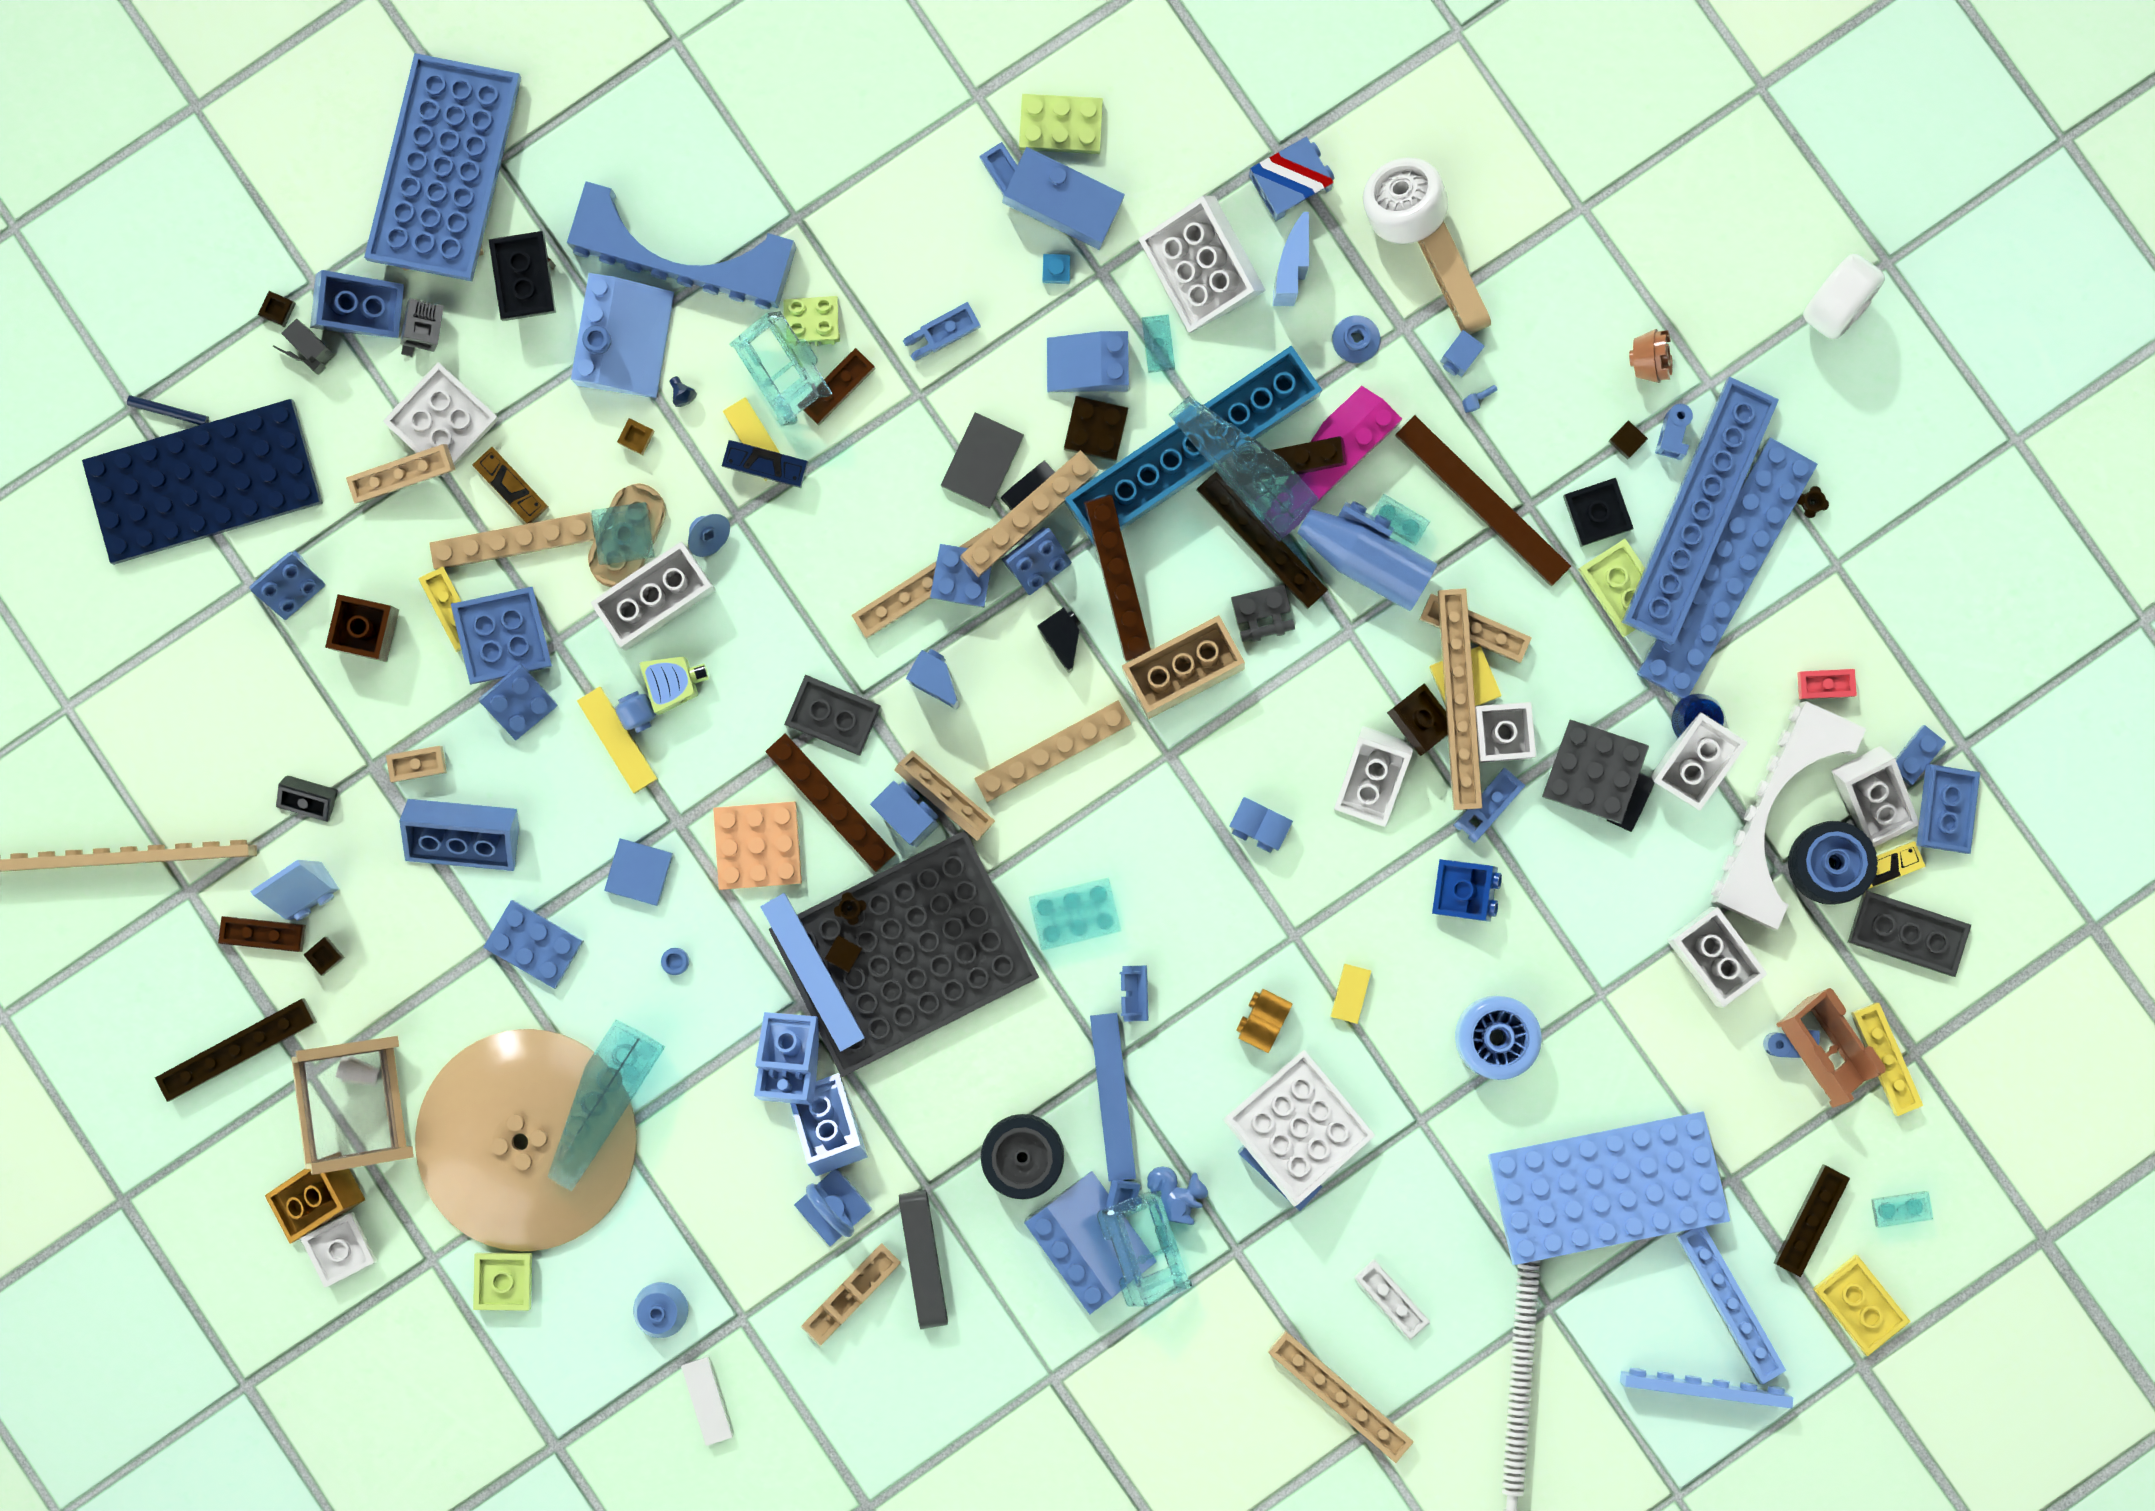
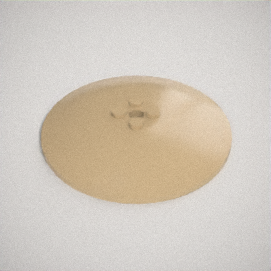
(468, 1152)

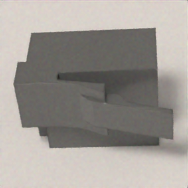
(420, 326)
(308, 344)

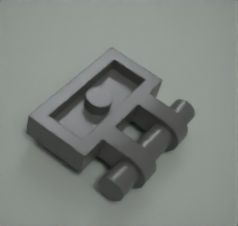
(1260, 605)

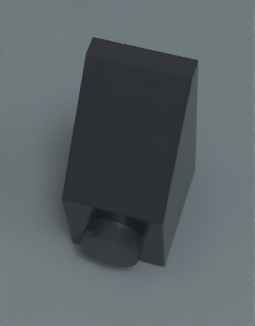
(1062, 636)

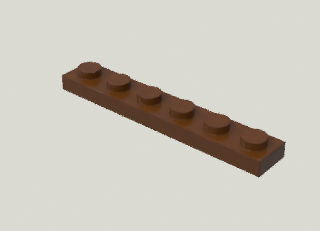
(1117, 577)
(830, 802)

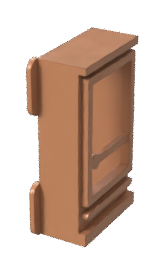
(1860, 1061)

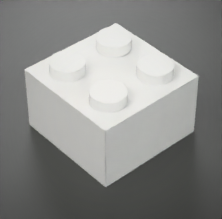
(1505, 732)

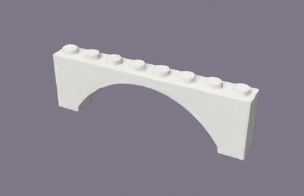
(1746, 878)

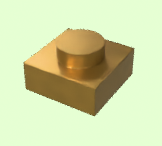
(635, 436)

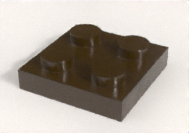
(1096, 428)
(1420, 719)

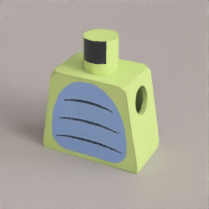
(671, 682)

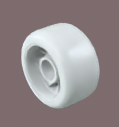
(1405, 200)
(1844, 296)

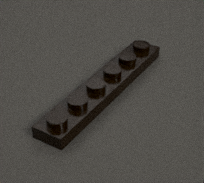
(1261, 541)
(235, 1050)

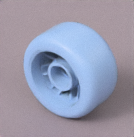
(1520, 1037)

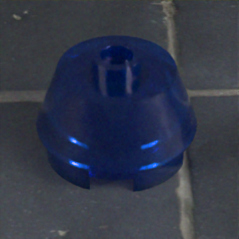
(1689, 708)

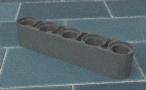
(923, 1259)

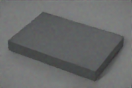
(982, 460)
(832, 715)

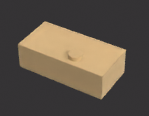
(1183, 667)

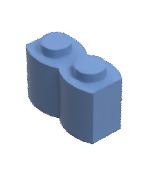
(1260, 824)

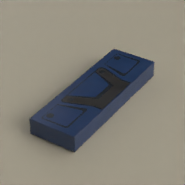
(764, 464)

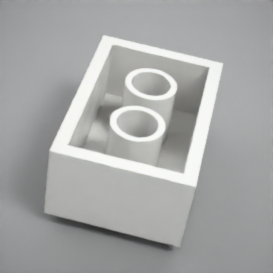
(1717, 957)

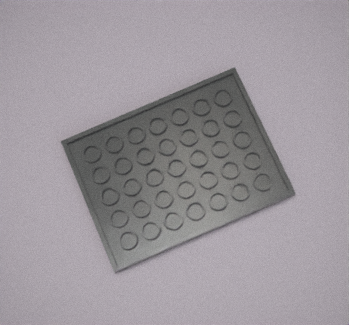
(929, 952)

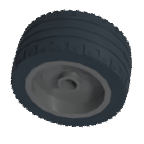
(1027, 1135)

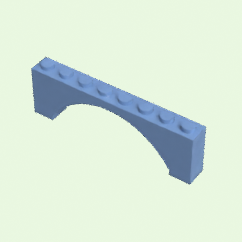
(754, 276)

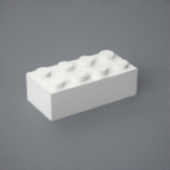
(652, 596)

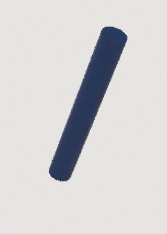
(167, 410)

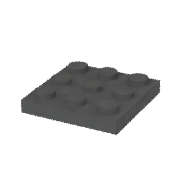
(1595, 771)

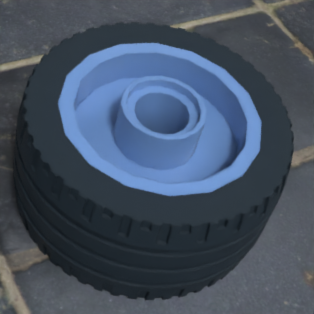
(1853, 859)

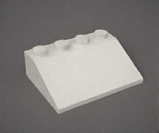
(1201, 263)

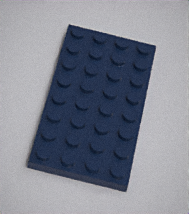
(202, 481)

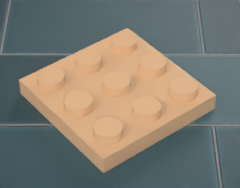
(757, 845)

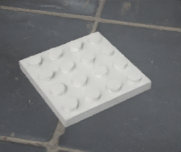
(1299, 1128)

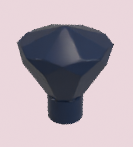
(682, 393)

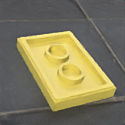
(1861, 1305)

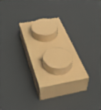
(416, 764)

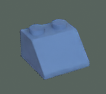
(933, 677)

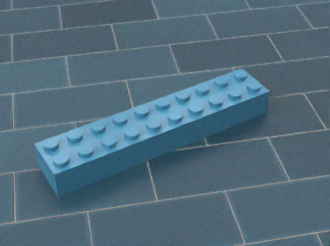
(1171, 459)

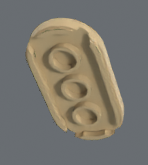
(635, 493)

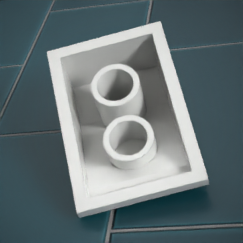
(1698, 761)
(1374, 776)
(1876, 795)

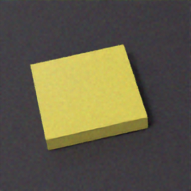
(1483, 680)

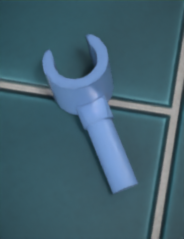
(1471, 402)

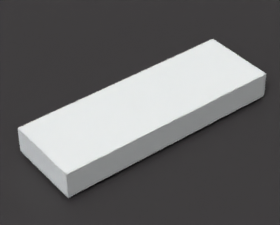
(1391, 1299)
(707, 1401)

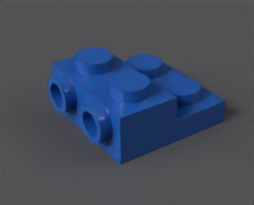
(1466, 890)

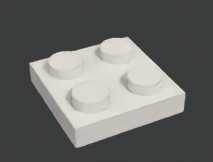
(338, 1249)

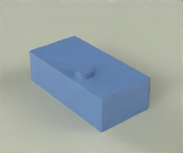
(1063, 198)

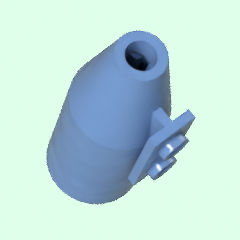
(1367, 554)

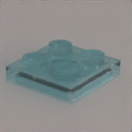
(623, 533)

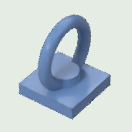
(833, 1207)

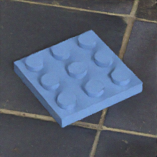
(500, 634)

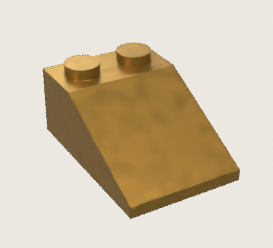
(313, 1200)

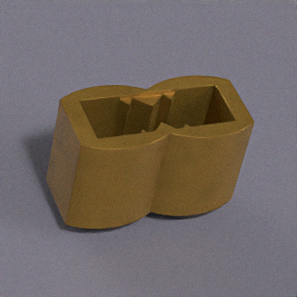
(1264, 1020)

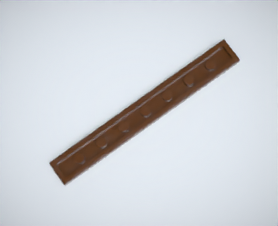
(1483, 500)

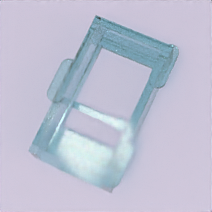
(804, 390)
(1140, 1290)

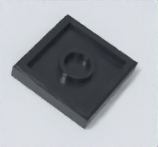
(1598, 512)

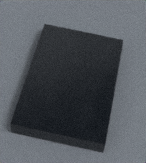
(522, 276)

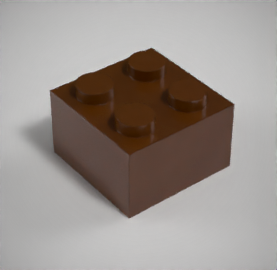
(362, 628)

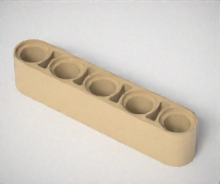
(1455, 281)

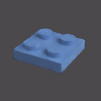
(956, 581)
(518, 702)

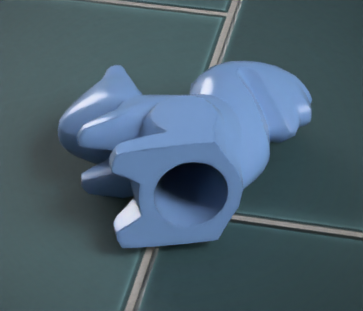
(1177, 1200)

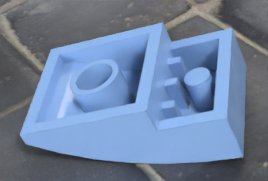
(1292, 264)
(787, 1058)

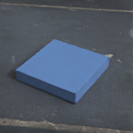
(638, 872)

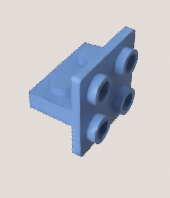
(1037, 560)
(287, 585)

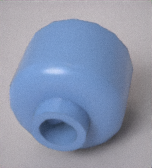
(635, 712)

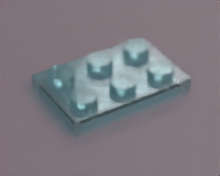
(1074, 914)

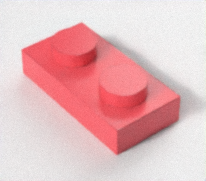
(1826, 684)

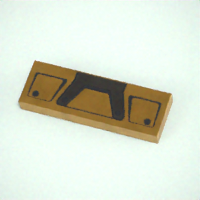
(510, 485)

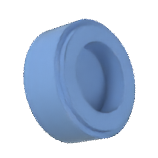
(596, 339)
(675, 961)

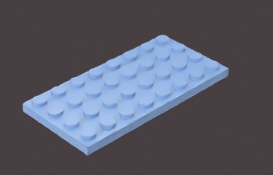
(1608, 1188)

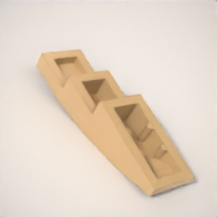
(850, 1294)

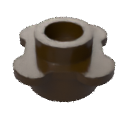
(1819, 498)
(842, 909)

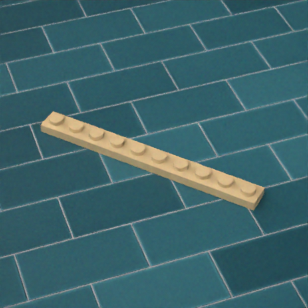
(127, 855)

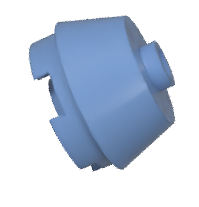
(660, 1310)

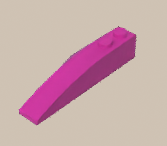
(1363, 424)

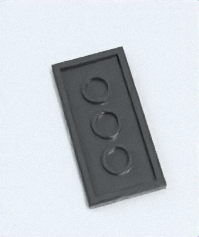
(1909, 933)

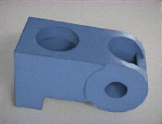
(1673, 431)
(1779, 1045)

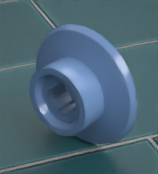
(1345, 345)
(708, 534)

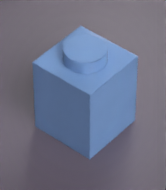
(1461, 354)

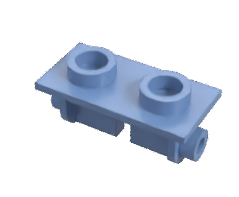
(1135, 1003)

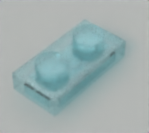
(1158, 343)
(1405, 521)
(1902, 1209)

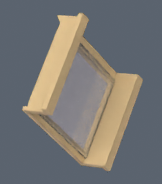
(349, 1105)

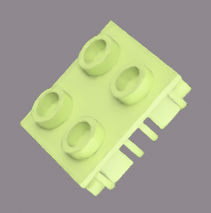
(813, 319)

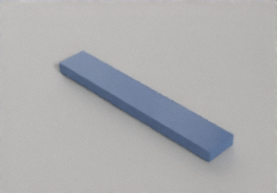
(1112, 1096)

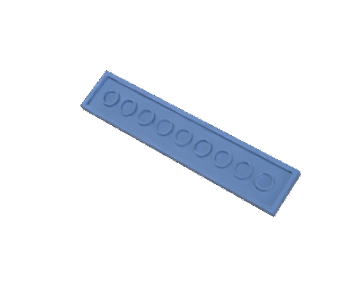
(1700, 511)
(1744, 544)

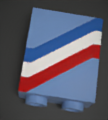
(1291, 177)

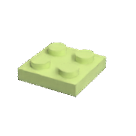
(502, 1281)

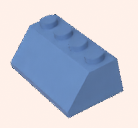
(459, 834)

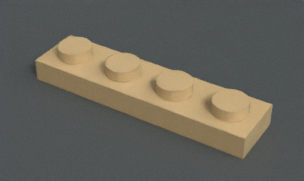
(400, 473)
(1484, 632)
(944, 795)

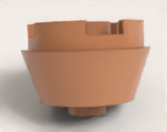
(1652, 356)

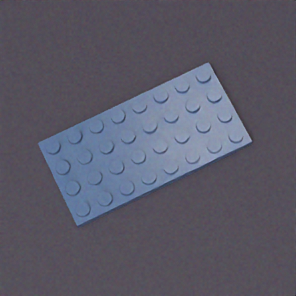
(443, 167)

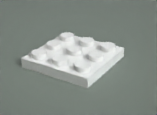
(441, 413)

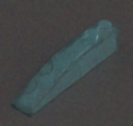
(1249, 468)
(601, 1098)

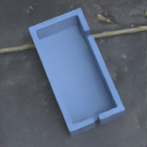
(903, 812)

